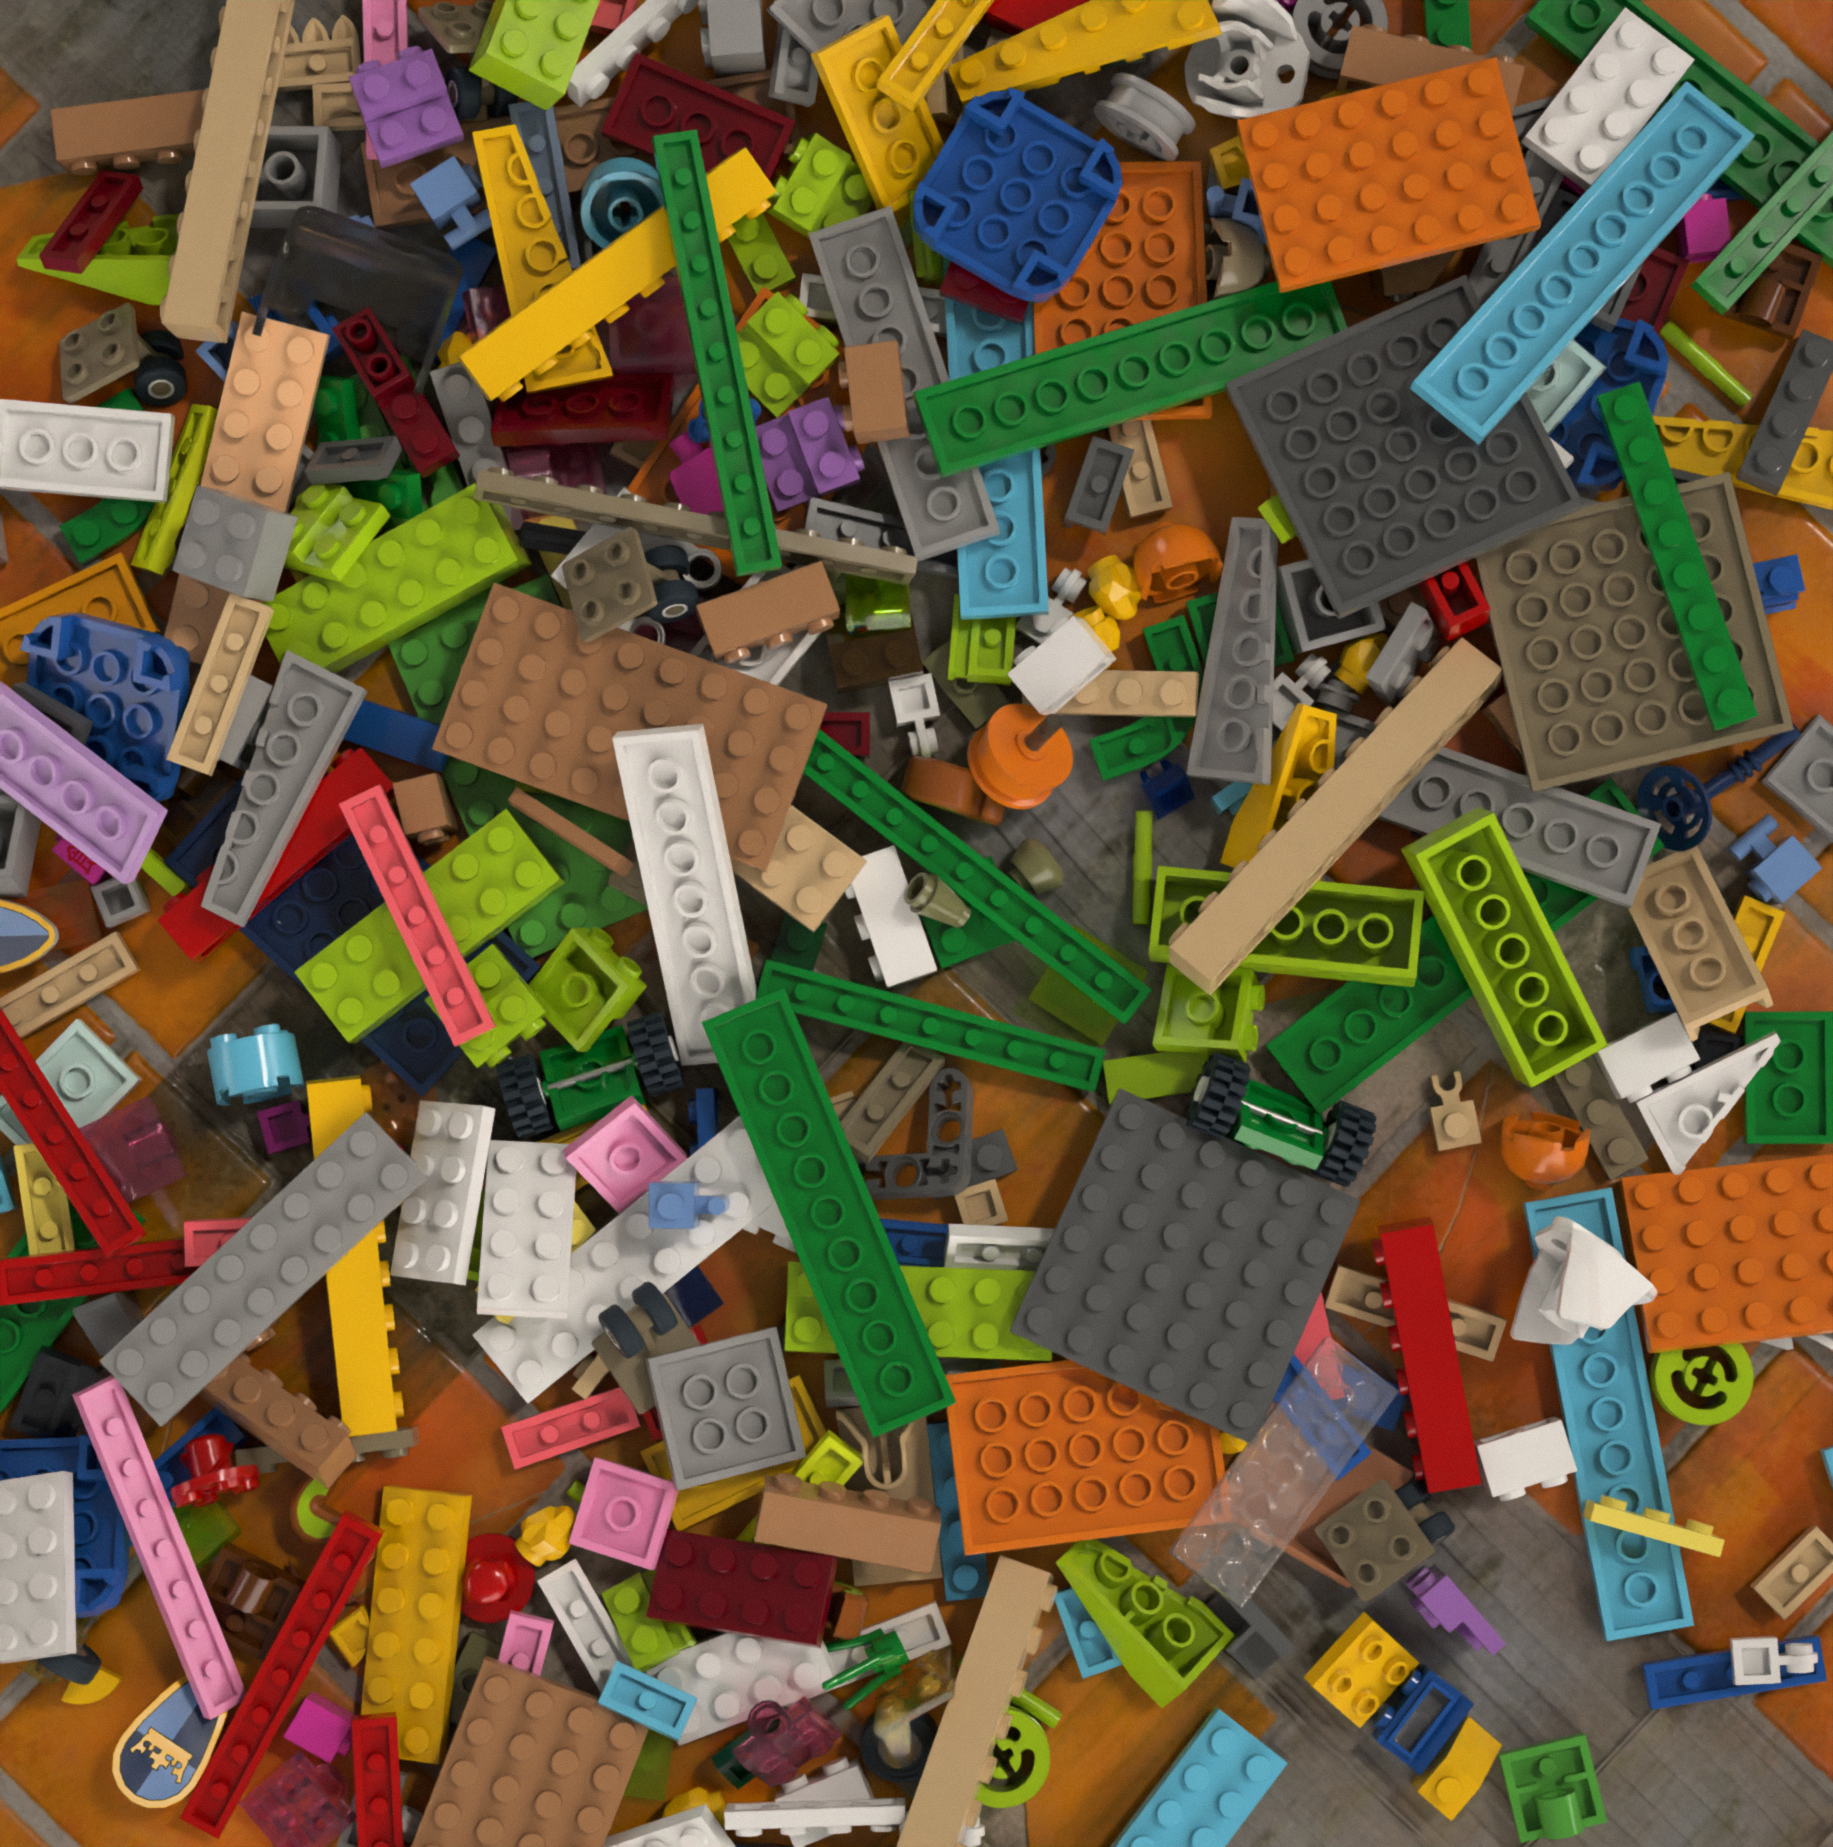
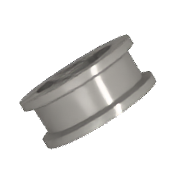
(1328, 63)
(1144, 117)

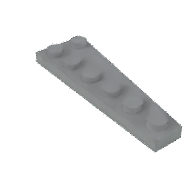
(1238, 682)
(293, 751)

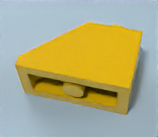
(1458, 1768)

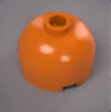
(1175, 561)
(1544, 1149)

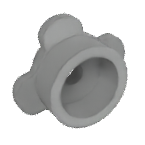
(1336, 695)

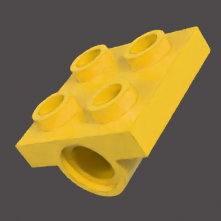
(1361, 1669)

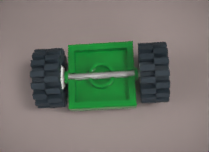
(590, 1082)
(1279, 1121)

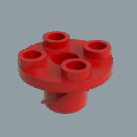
(212, 1472)
(495, 1578)

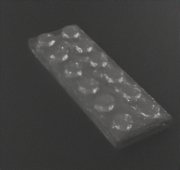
(1283, 1472)

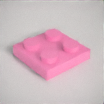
(624, 1154)
(624, 1513)

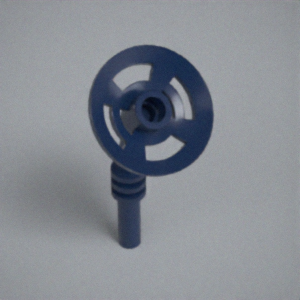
(1697, 801)

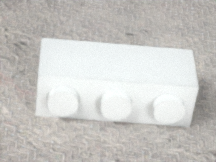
(889, 922)

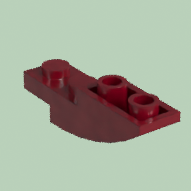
(394, 392)

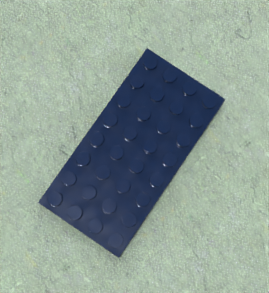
(319, 911)

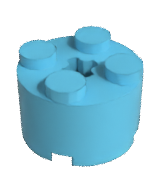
(616, 182)
(255, 1065)

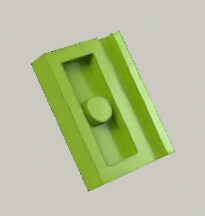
(981, 648)
(645, 1639)

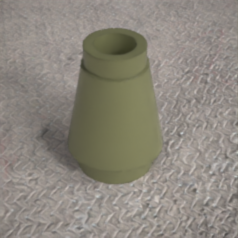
(936, 900)

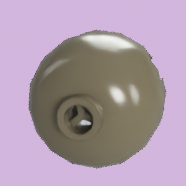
(1233, 258)

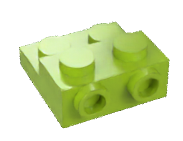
(819, 187)
(784, 353)
(332, 530)
(586, 986)
(511, 1004)
(1208, 1024)

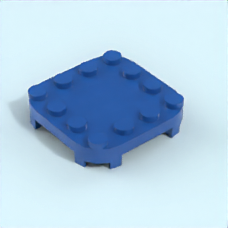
(1017, 196)
(1631, 355)
(123, 682)
(99, 1530)

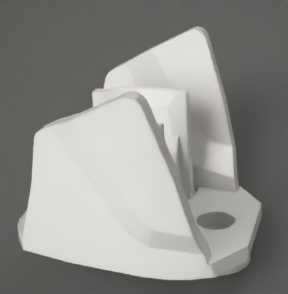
(1253, 36)
(1575, 1286)

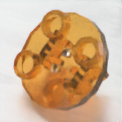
(386, 1088)

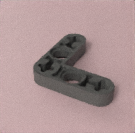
(939, 1153)

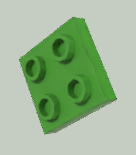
(1552, 1788)

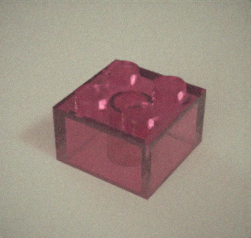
(652, 334)

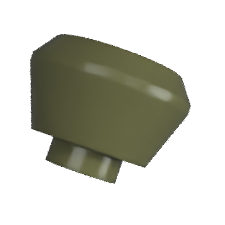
(1035, 868)

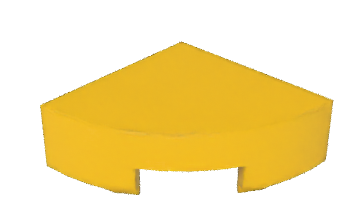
(352, 1635)
(101, 1686)

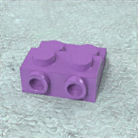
(405, 106)
(807, 454)
(1444, 1604)

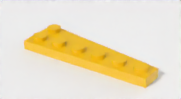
(1083, 41)
(530, 249)
(1721, 448)

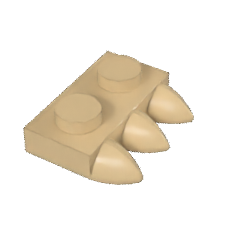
(318, 58)

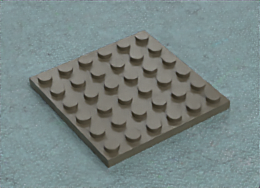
(1595, 649)

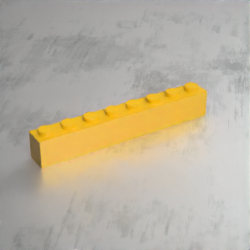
(604, 285)
(356, 1284)

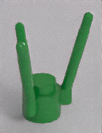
(884, 1654)

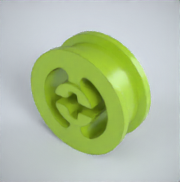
(1733, 1391)
(1030, 1737)

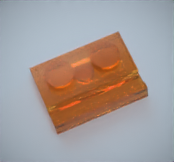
(70, 909)

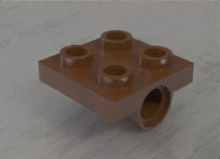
(1778, 294)
(250, 1599)

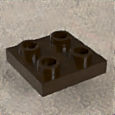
(192, 801)

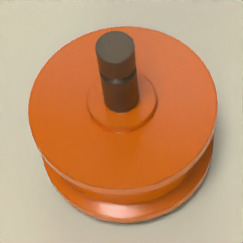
(1020, 756)

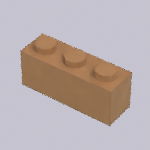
(768, 613)

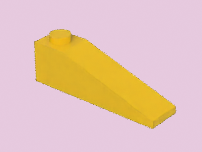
(1297, 764)

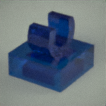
(1166, 790)

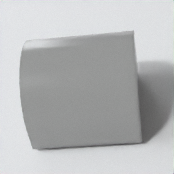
(120, 901)

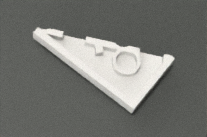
(1689, 1109)
(685, 1829)

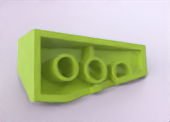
(128, 264)
(1149, 1626)

